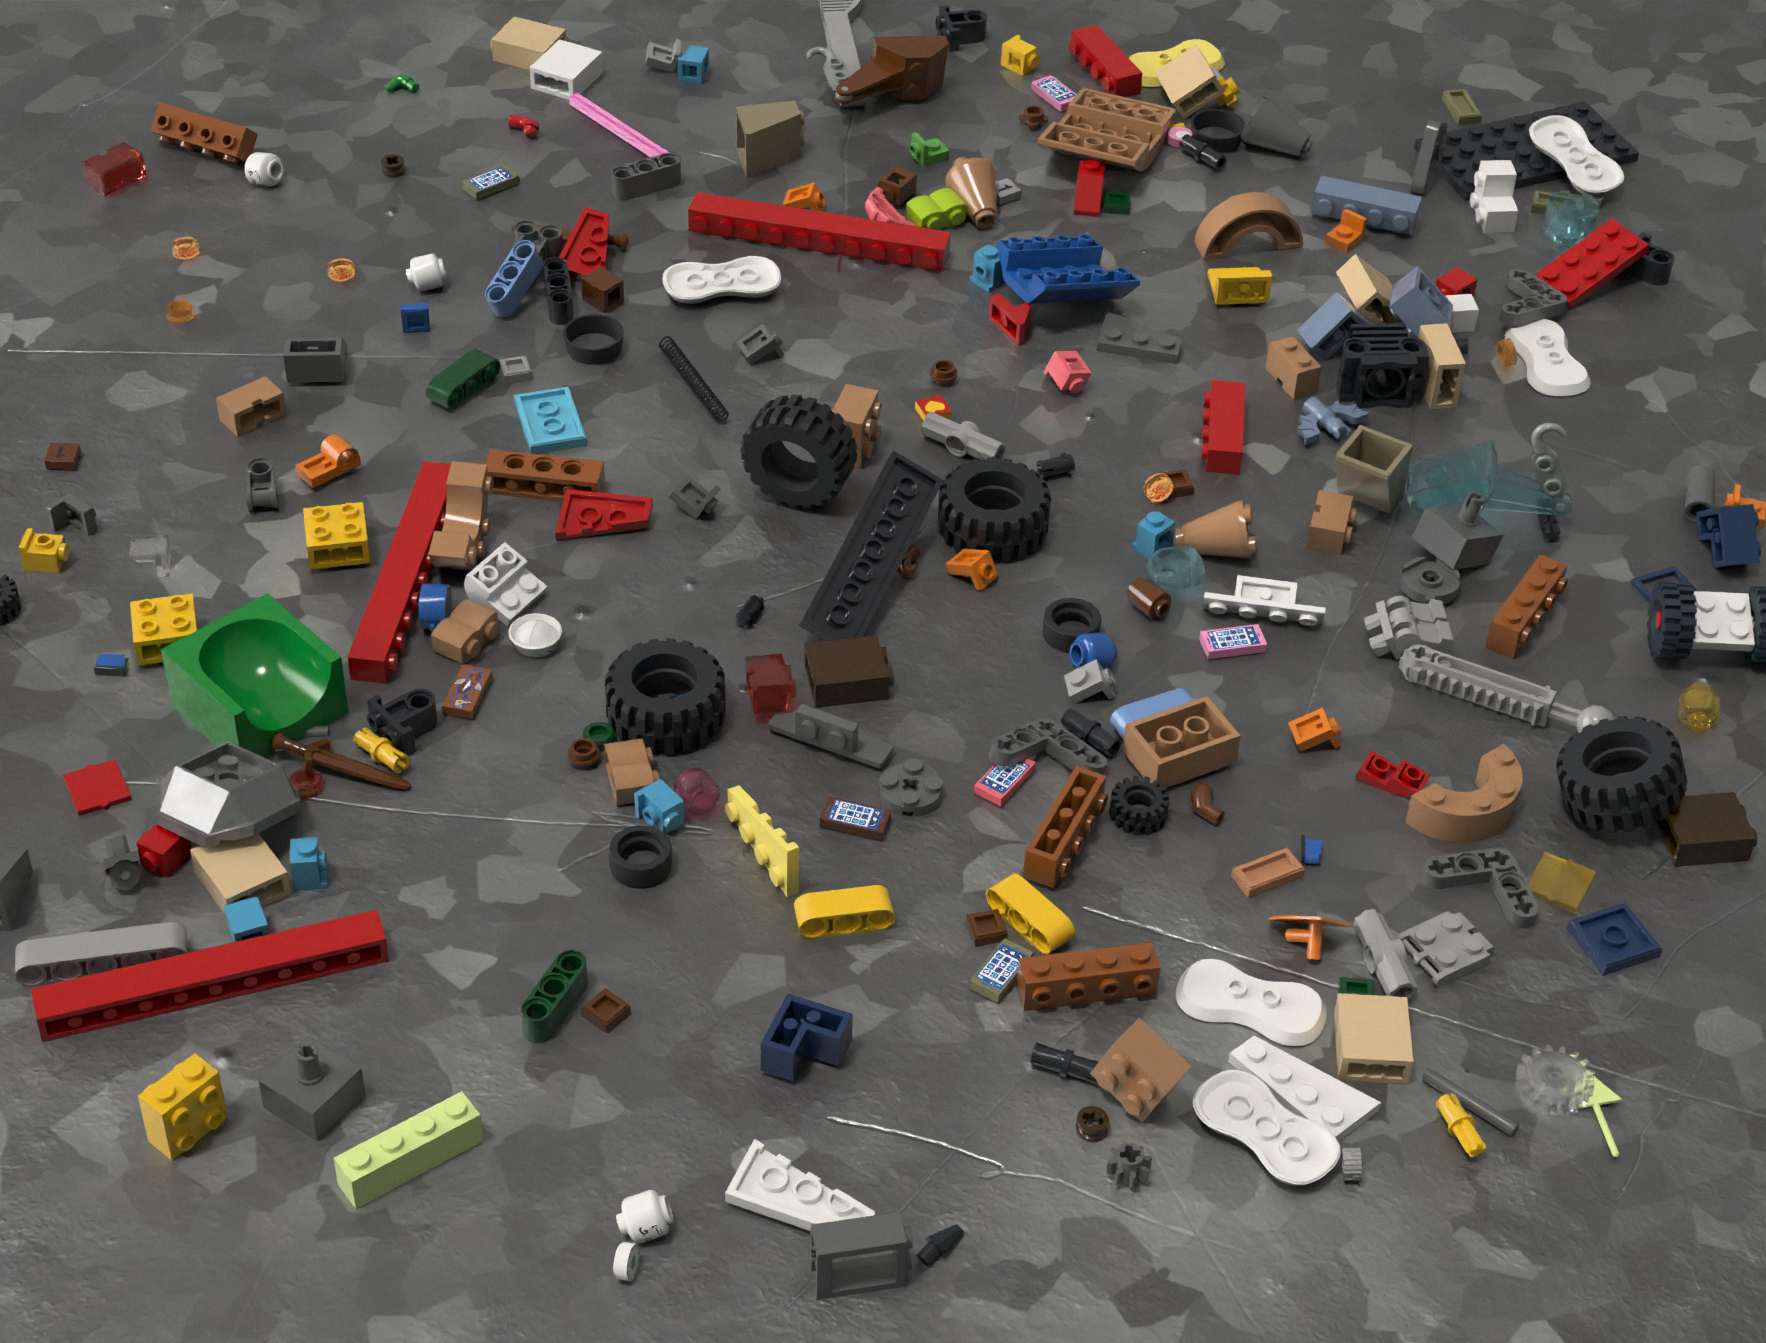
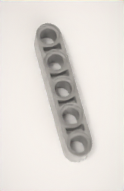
(89, 953)

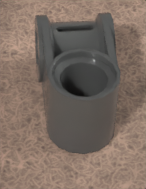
(261, 484)

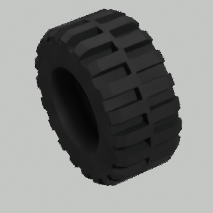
(812, 428)
(1000, 486)
(661, 668)
(1626, 800)

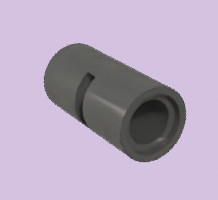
(1699, 491)

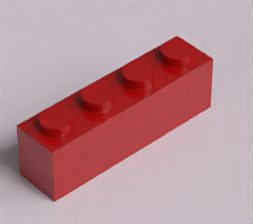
(1105, 61)
(1225, 427)

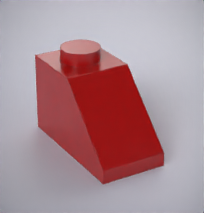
(1089, 188)

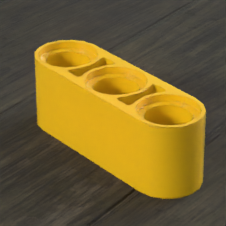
(844, 911)
(1030, 913)

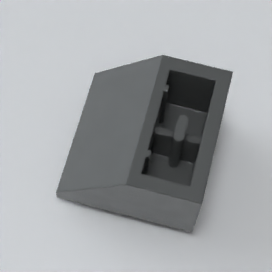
(315, 359)

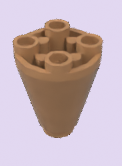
(976, 185)
(1221, 532)

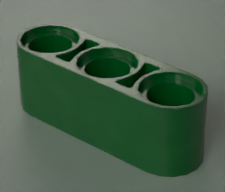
(463, 379)
(554, 996)

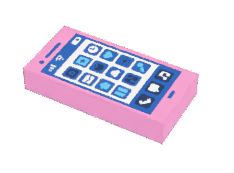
(1053, 92)
(1233, 641)

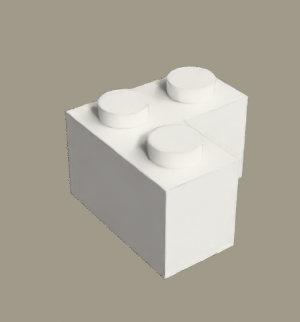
(1494, 196)

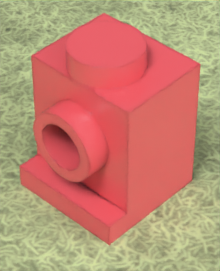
(1068, 370)

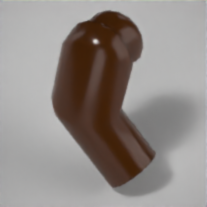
(906, 568)
(1202, 804)

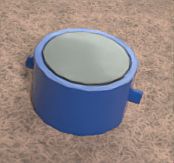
(434, 605)

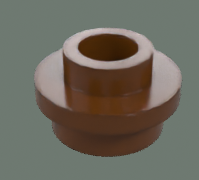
(943, 372)
(583, 752)

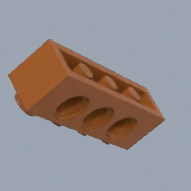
(542, 475)

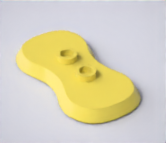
(1152, 61)

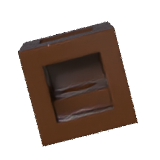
(895, 192)

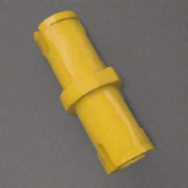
(381, 750)

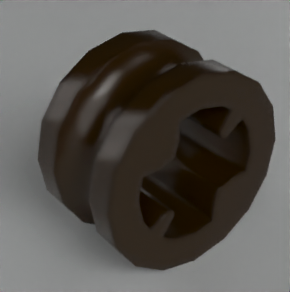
(393, 165)
(1096, 1131)

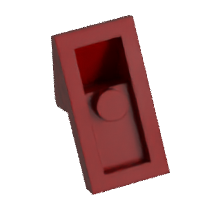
(1010, 319)

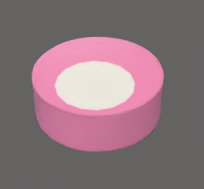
(1175, 135)

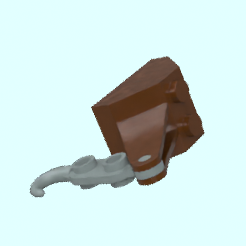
(898, 67)

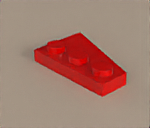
(587, 244)
(601, 513)

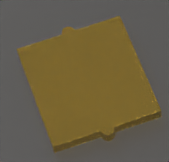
(1560, 881)

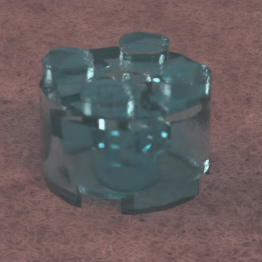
(1569, 218)

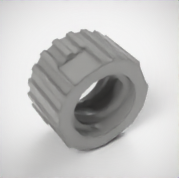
(1351, 1164)

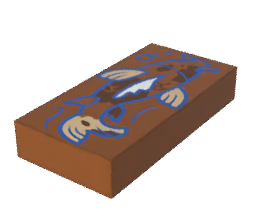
(467, 691)

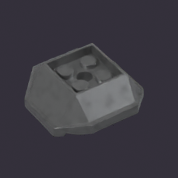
(224, 796)

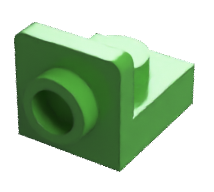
(927, 151)

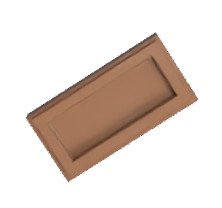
(1267, 872)

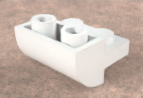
(504, 584)

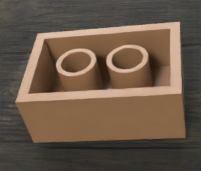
(1181, 742)

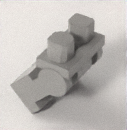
(1407, 625)

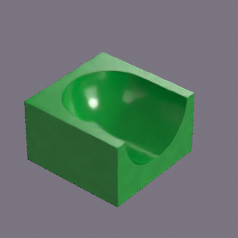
(255, 677)

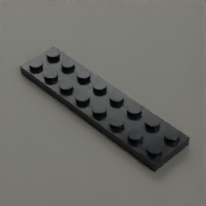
(872, 551)

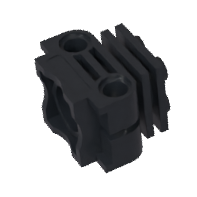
(1381, 366)

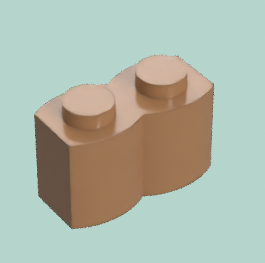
(465, 631)
(628, 769)

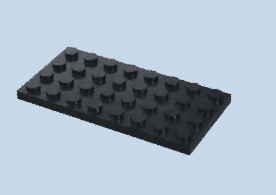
(1511, 140)

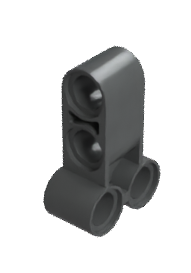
(546, 239)

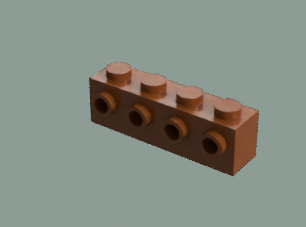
(204, 133)
(1526, 606)
(1064, 827)
(1088, 976)

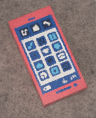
(1003, 781)

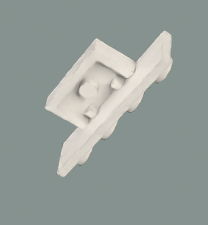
(1264, 599)

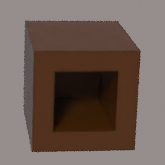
(602, 289)

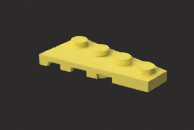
(768, 844)

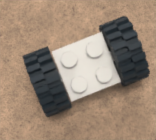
(1706, 620)

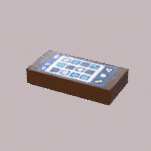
(855, 818)

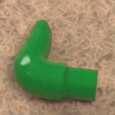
(402, 81)

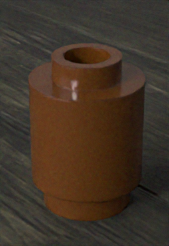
(1149, 598)

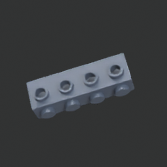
(1379, 206)

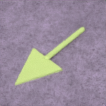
(1601, 1096)

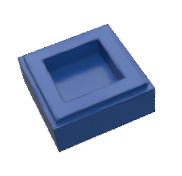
(415, 317)

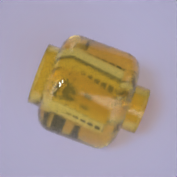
(1699, 706)

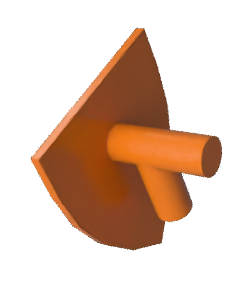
(1313, 935)

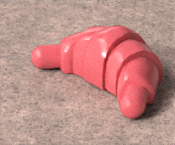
(881, 210)

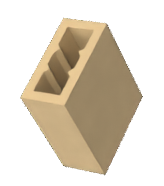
(524, 42)
(1189, 82)
(1368, 290)
(1444, 369)
(241, 871)
(1373, 1038)

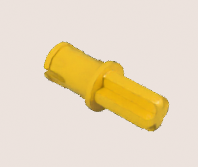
(1460, 1124)

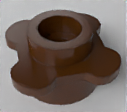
(1033, 116)

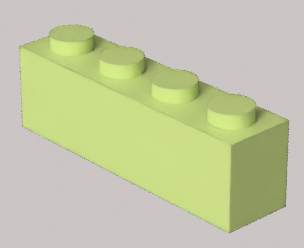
(408, 1149)

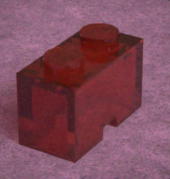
(115, 169)
(769, 683)

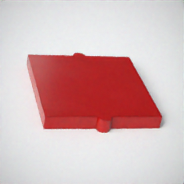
(97, 787)

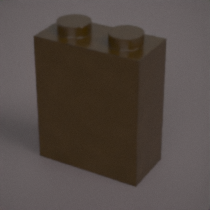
(847, 671)
(1707, 831)

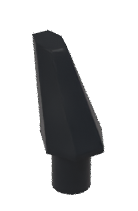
(939, 1243)

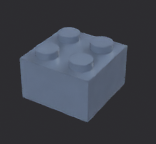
(1419, 302)

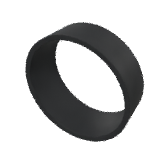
(1218, 118)
(593, 324)

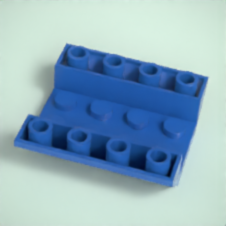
(1061, 270)

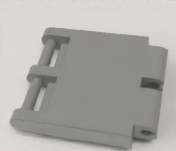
(1448, 945)

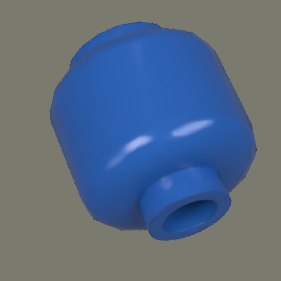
(1093, 646)

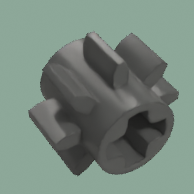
(1128, 1165)

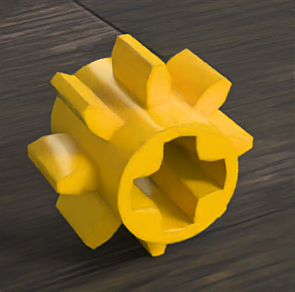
(1231, 90)

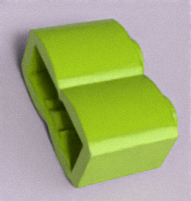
(937, 210)

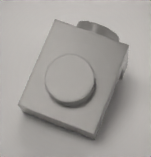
(663, 57)
(1089, 681)

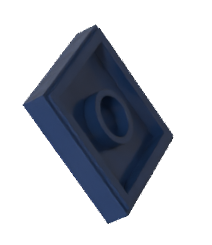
(1614, 939)

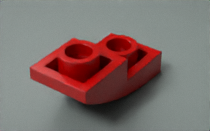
(1389, 777)

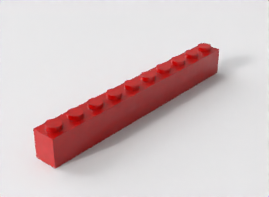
(819, 231)
(400, 580)
(209, 975)

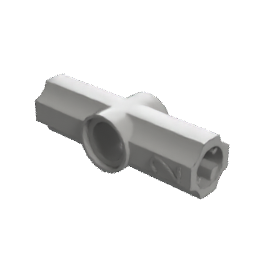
(962, 438)
(1384, 955)

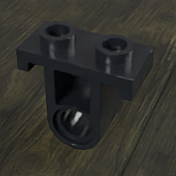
(961, 26)
(1652, 267)
(403, 718)

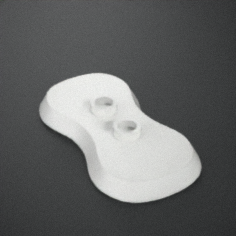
(1569, 146)
(741, 277)
(1547, 359)
(1278, 1010)
(1247, 1111)

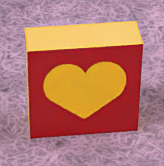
(934, 404)

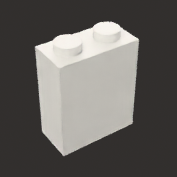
(566, 69)

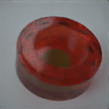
(308, 782)

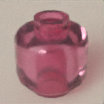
(697, 791)

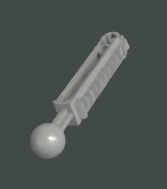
(1493, 689)

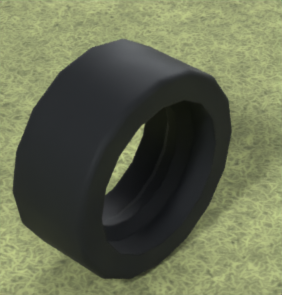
(1069, 609)
(640, 838)

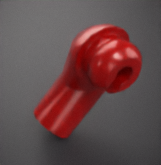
(528, 125)

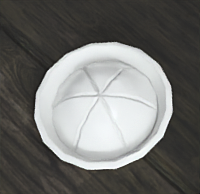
(535, 634)

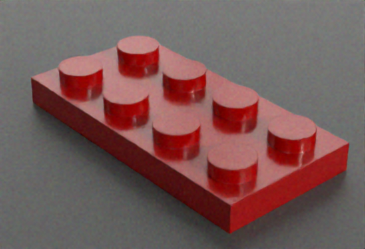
(1593, 262)

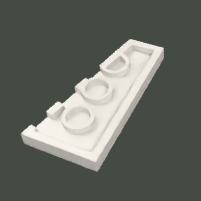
(1305, 1088)
(784, 1193)

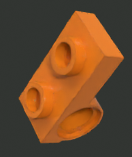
(335, 459)

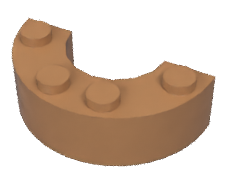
(1245, 215)
(465, 518)
(1473, 814)

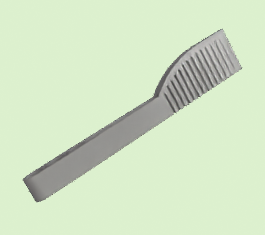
(839, 37)

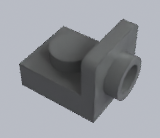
(759, 343)

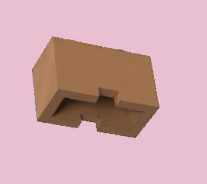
(1294, 367)
(250, 405)
(1330, 522)

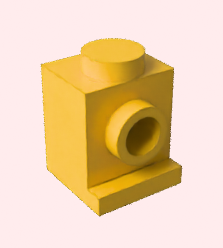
(1023, 57)
(43, 552)

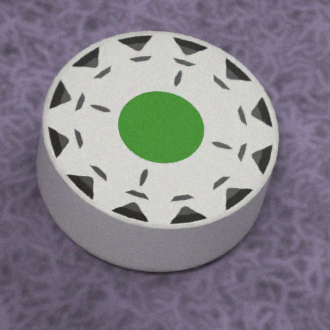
(626, 1261)

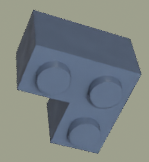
(1331, 325)

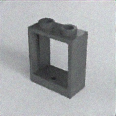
(855, 1238)

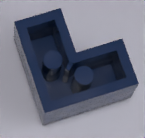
(1731, 534)
(804, 1030)

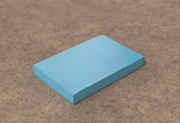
(550, 420)

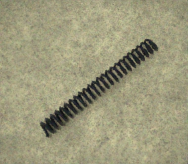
(689, 381)

